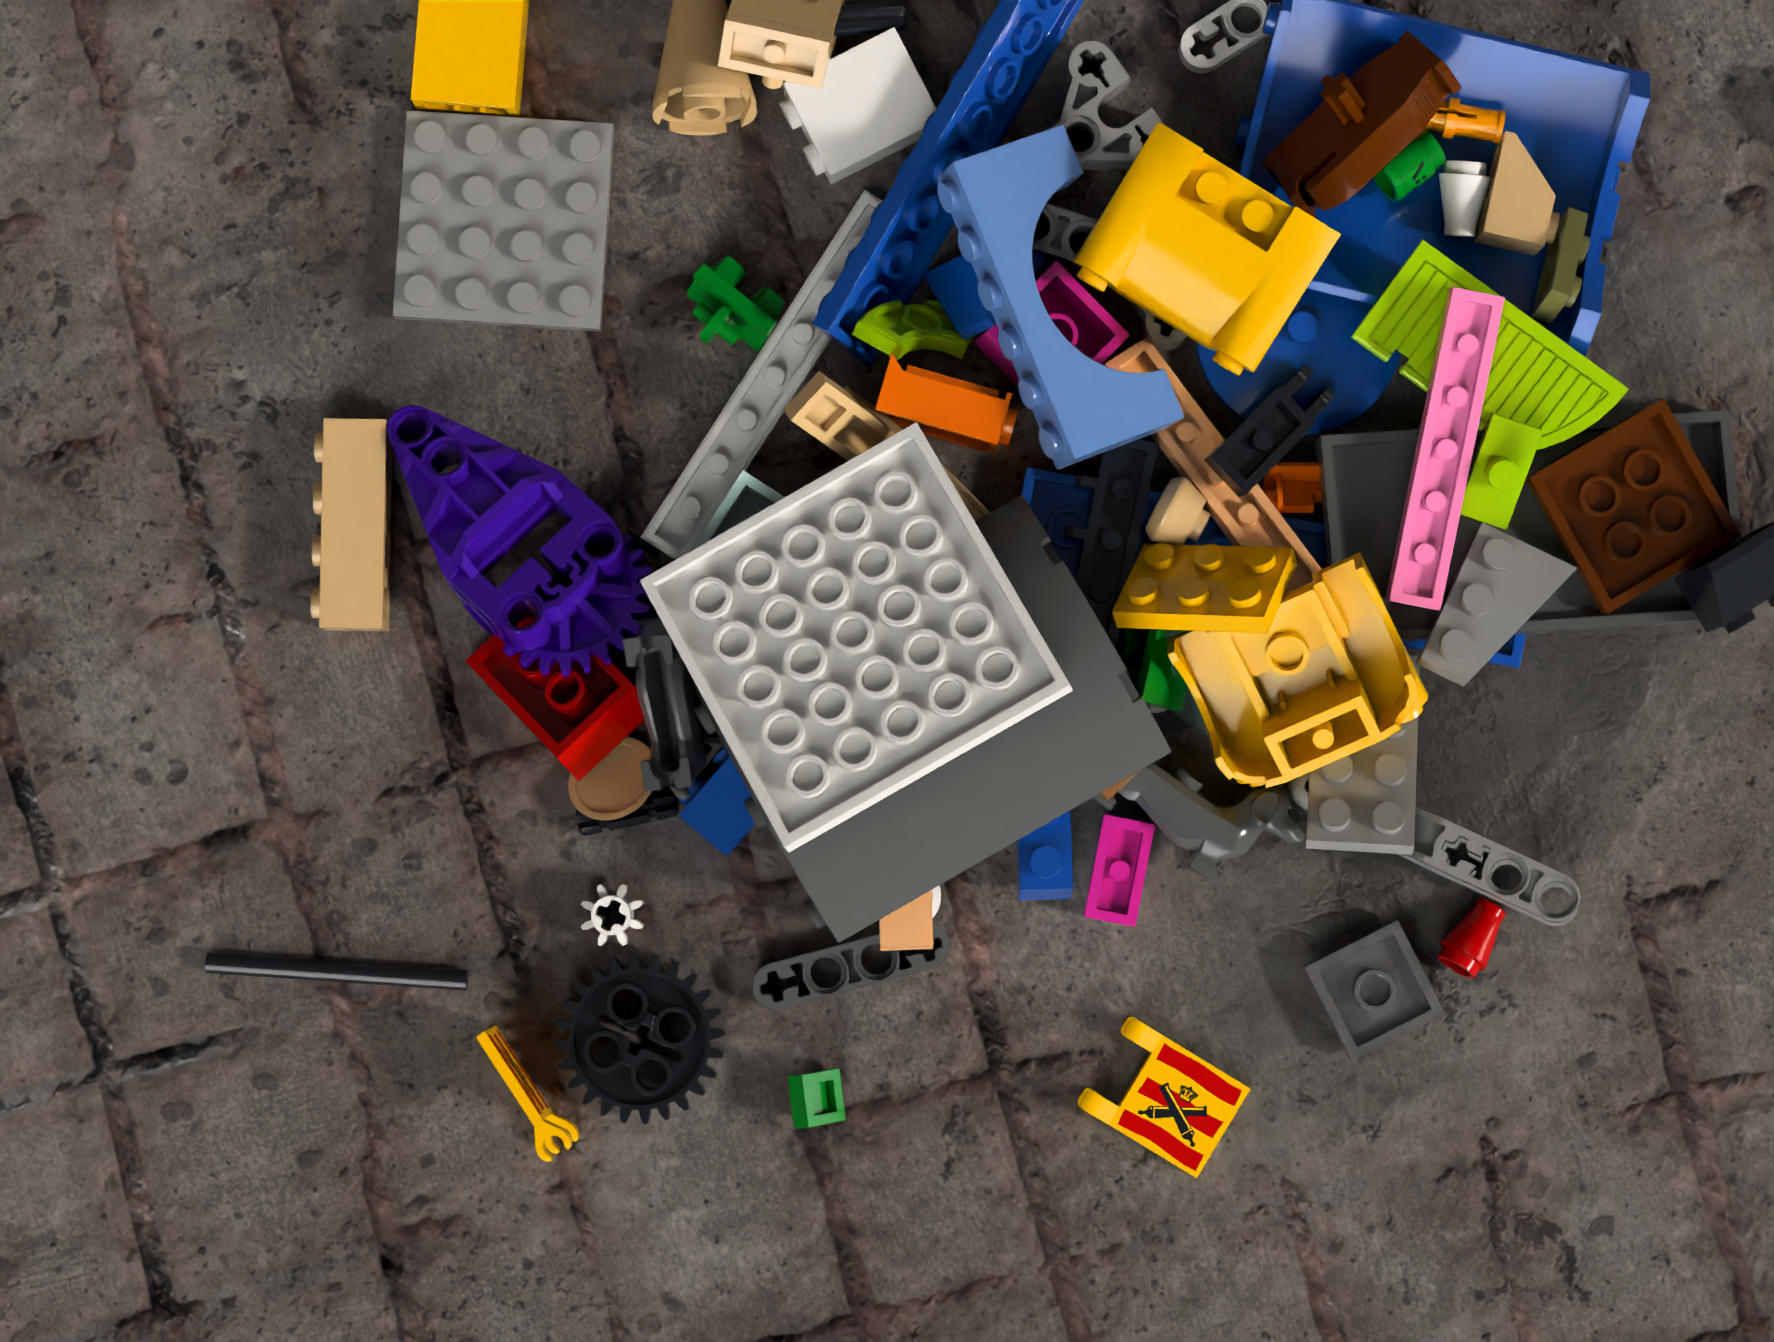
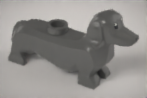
(668, 706)
(1202, 825)

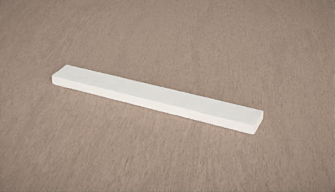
(756, 401)

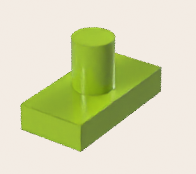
(1499, 470)

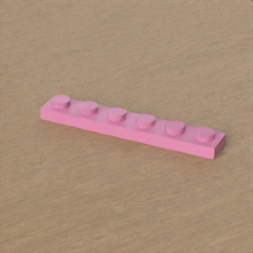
(1444, 448)

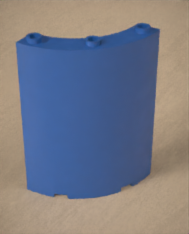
(1564, 108)

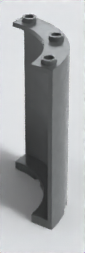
(1002, 784)

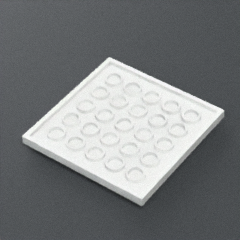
(854, 637)

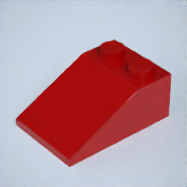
(572, 715)

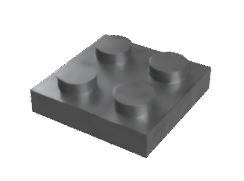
(1373, 990)

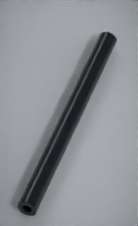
(336, 971)

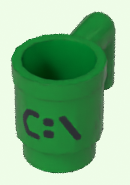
(1411, 167)

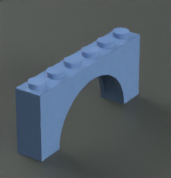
(1073, 398)

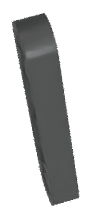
(852, 971)

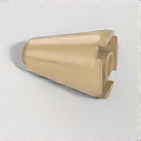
(690, 85)

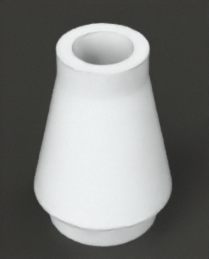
(1462, 196)

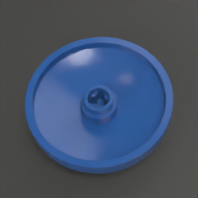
(1321, 338)

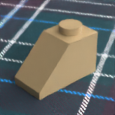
(1517, 202)

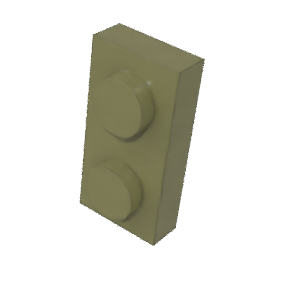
(1557, 280)

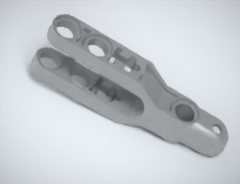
(1437, 834)

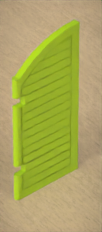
(1531, 369)

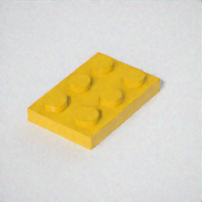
(1205, 588)

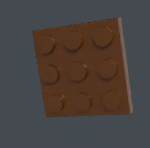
(1632, 506)

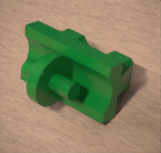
(727, 310)

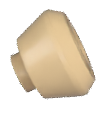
(1177, 514)

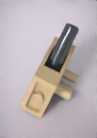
(797, 36)

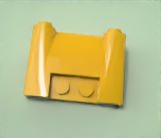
(1204, 250)
(1310, 687)

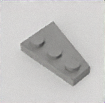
(1488, 602)

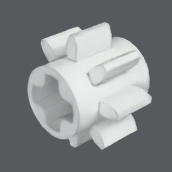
(598, 920)

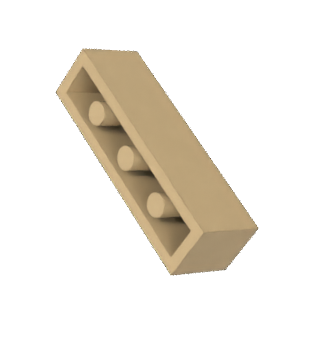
(354, 525)

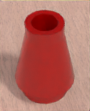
(1472, 939)

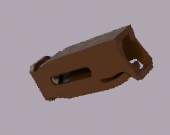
(1361, 125)

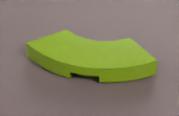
(910, 328)

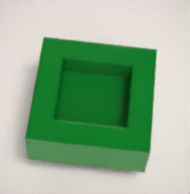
(816, 1098)

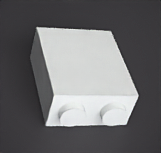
(864, 110)

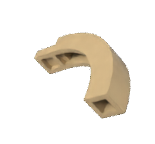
(852, 425)

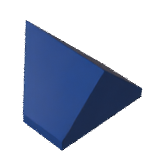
(957, 291)

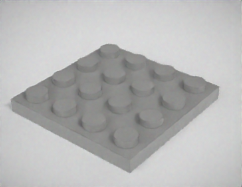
(503, 221)

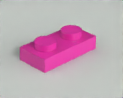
(1119, 870)

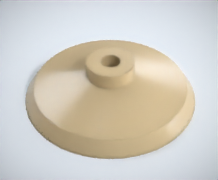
(614, 784)

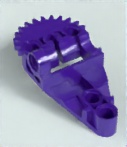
(491, 507)

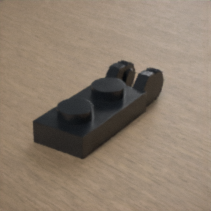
(1267, 434)

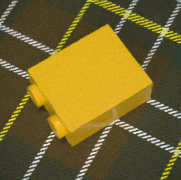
(470, 56)

